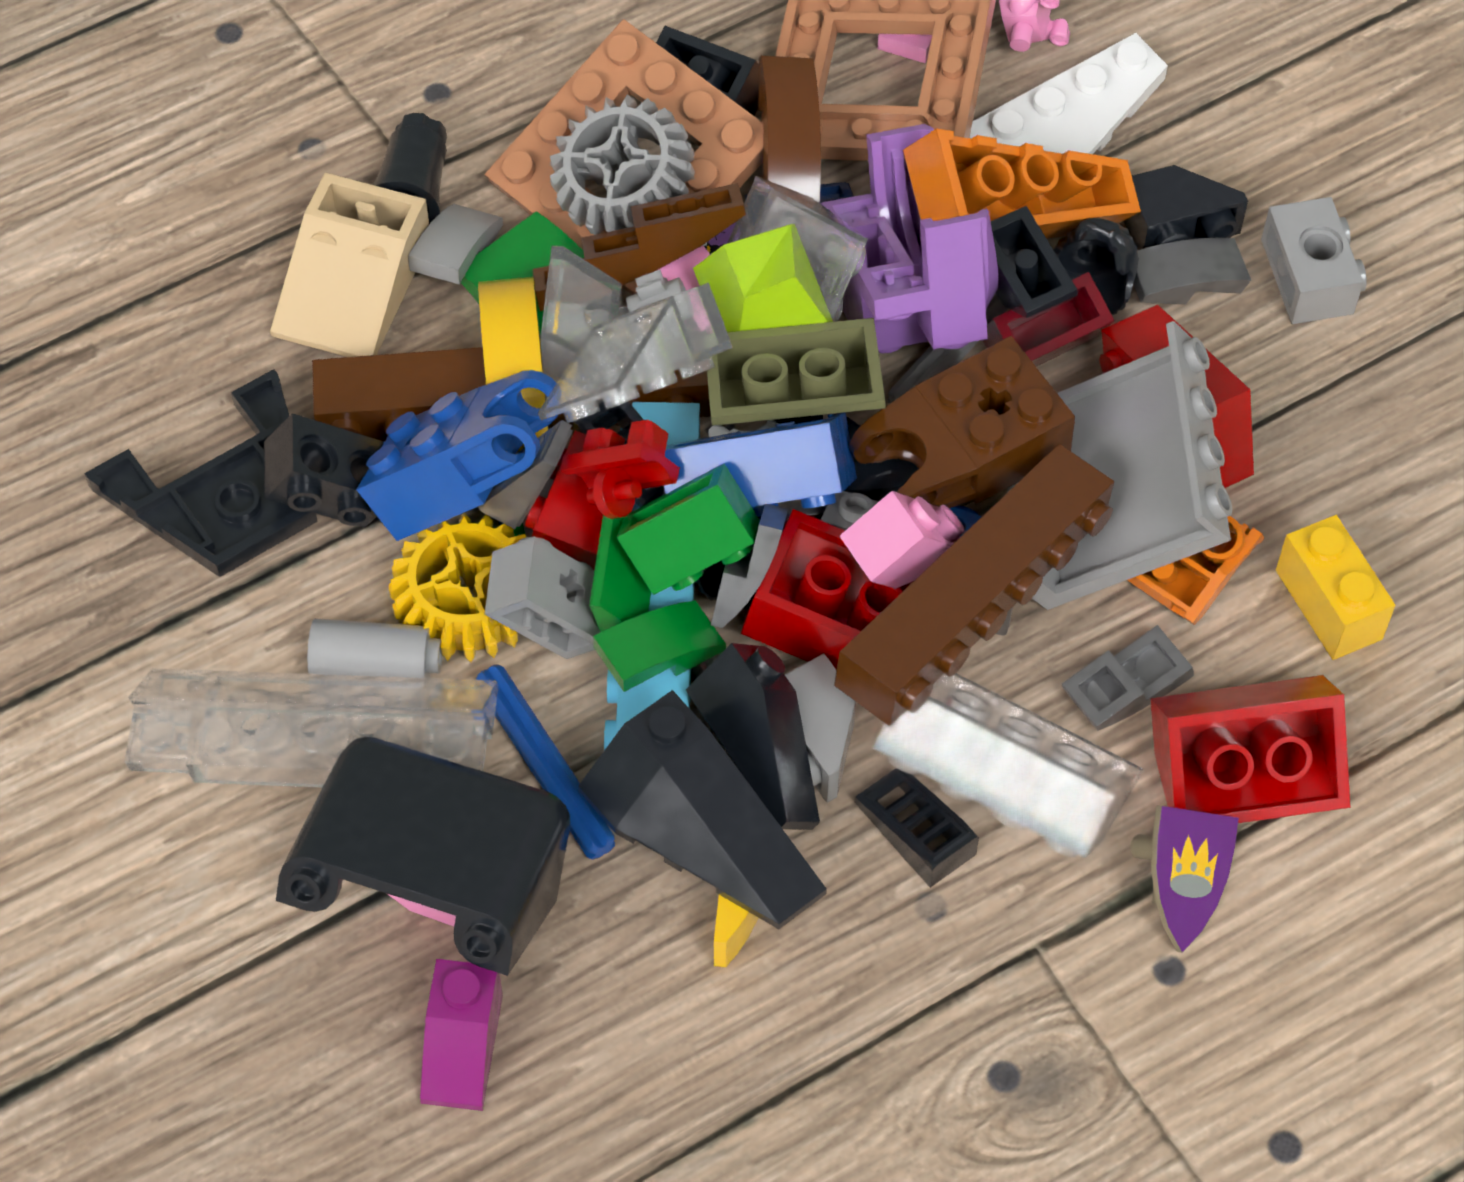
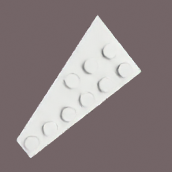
(1080, 104)

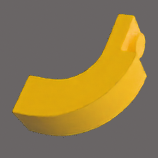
(511, 333)

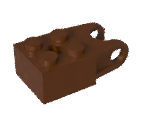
(970, 427)

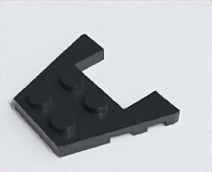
(221, 506)

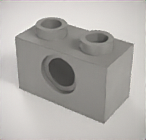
(1313, 260)

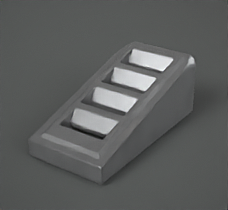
(514, 497)

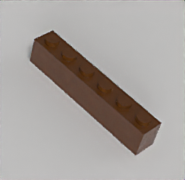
(974, 586)

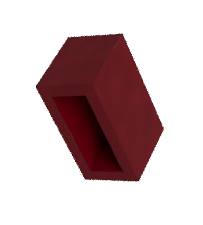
(1057, 328)

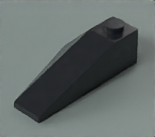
(687, 800)

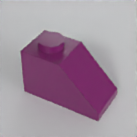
(459, 1034)

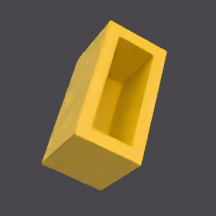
(1335, 587)

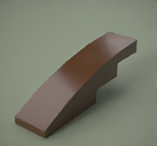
(660, 235)

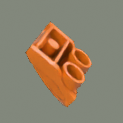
(1196, 581)

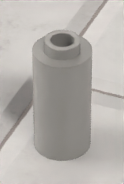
(372, 649)

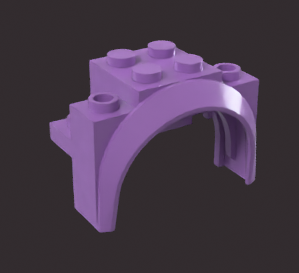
(917, 274)

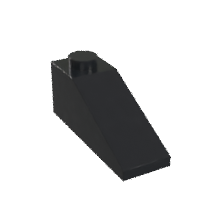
(761, 728)

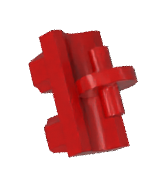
(620, 470)

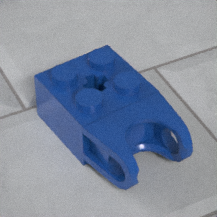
(453, 454)

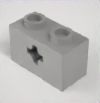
(543, 596)

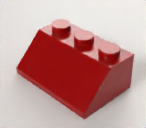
(814, 593)
(1254, 749)

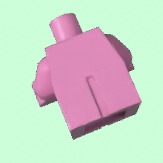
(1030, 22)

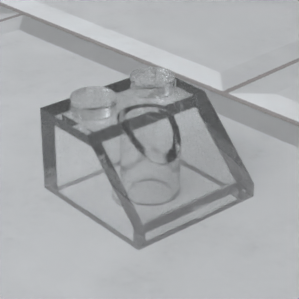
(574, 303)

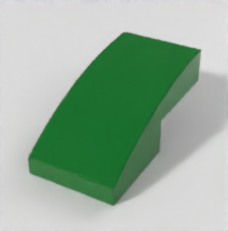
(658, 640)

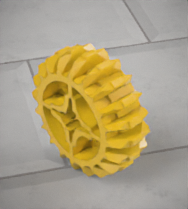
(443, 602)

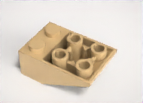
(349, 267)

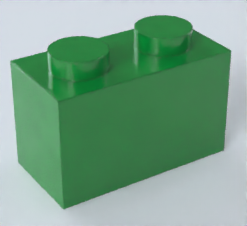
(689, 531)

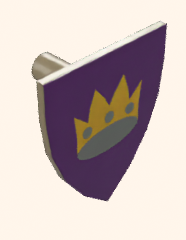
(1188, 866)

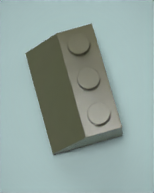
(797, 372)

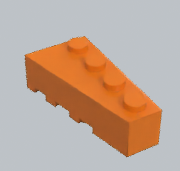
(965, 175)

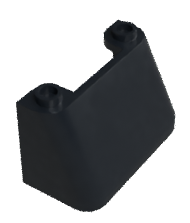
(435, 839)

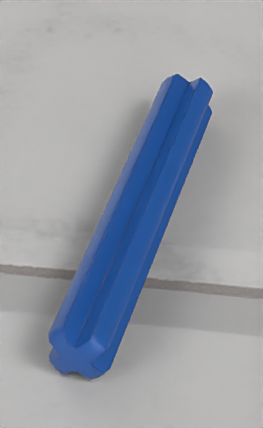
(548, 764)

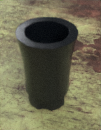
(416, 160)

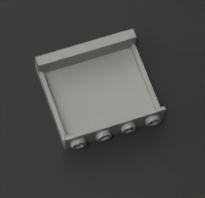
(1157, 441)

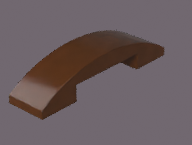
(790, 123)

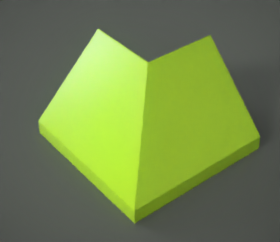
(764, 282)

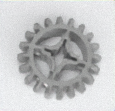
(602, 152)

